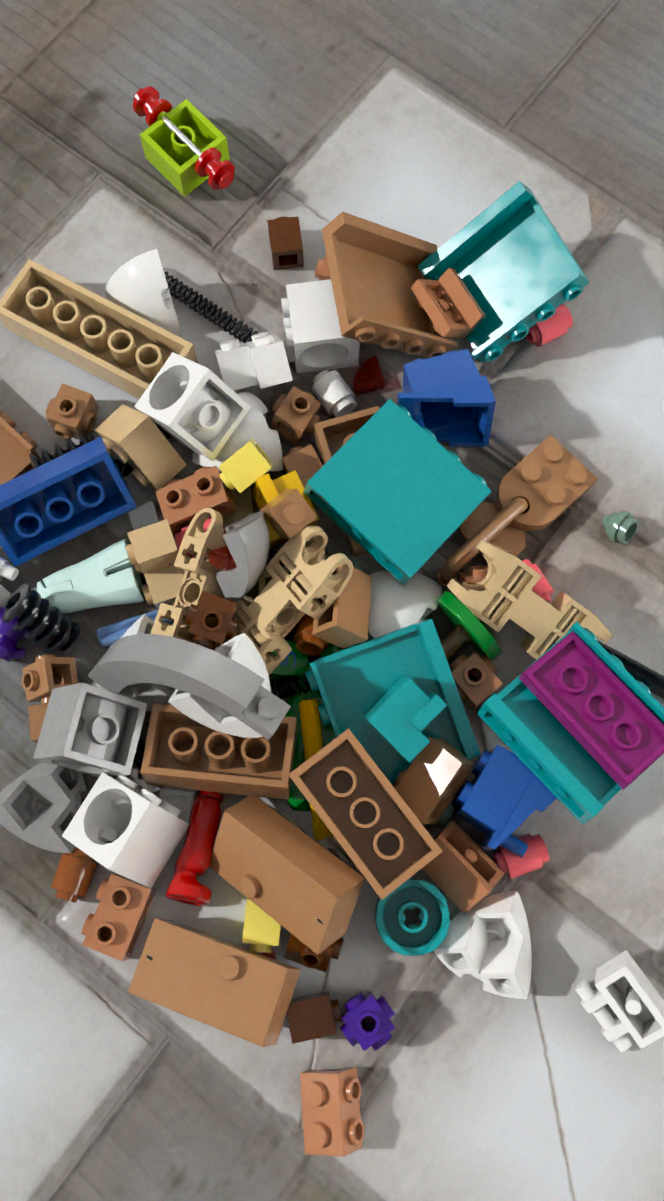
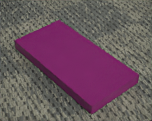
(597, 709)

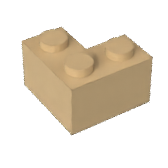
(140, 443)
(154, 554)

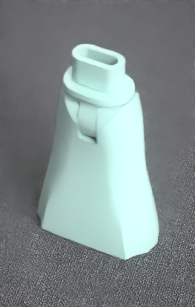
(94, 582)

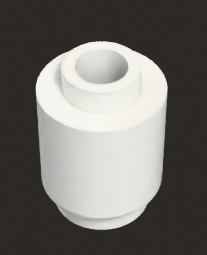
(334, 393)

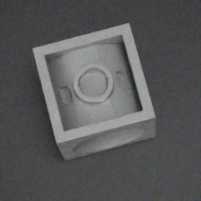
(90, 730)

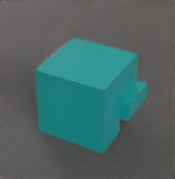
(402, 716)

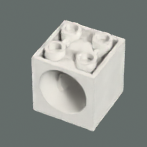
(314, 329)
(193, 405)
(126, 829)

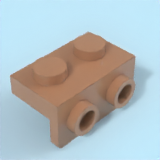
(448, 304)
(331, 1112)

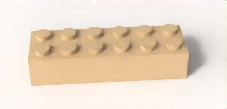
(88, 329)

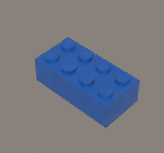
(61, 501)

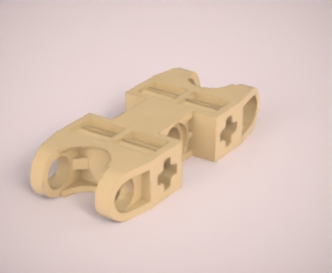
(197, 577)
(292, 594)
(509, 595)

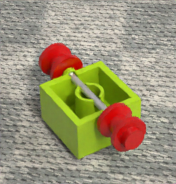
(183, 143)

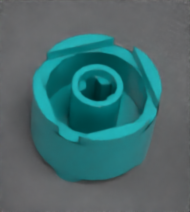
(433, 916)

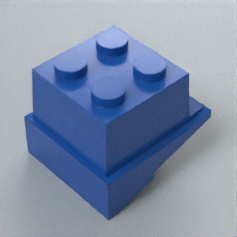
(449, 398)
(501, 799)

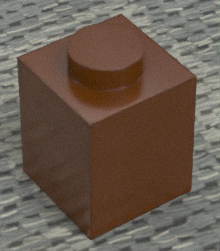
(285, 243)
(313, 1017)

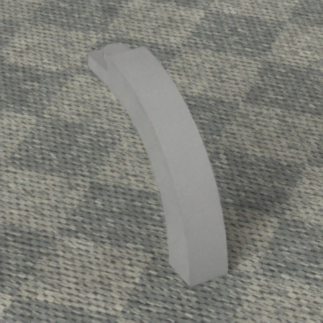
(193, 670)

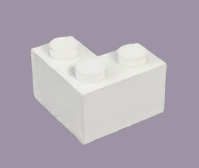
(254, 362)

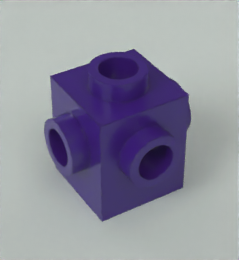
(360, 1007)

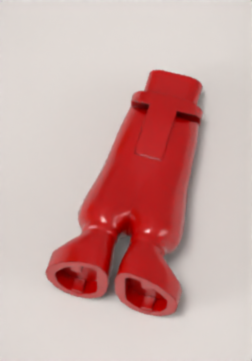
(197, 851)

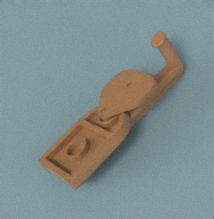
(540, 485)

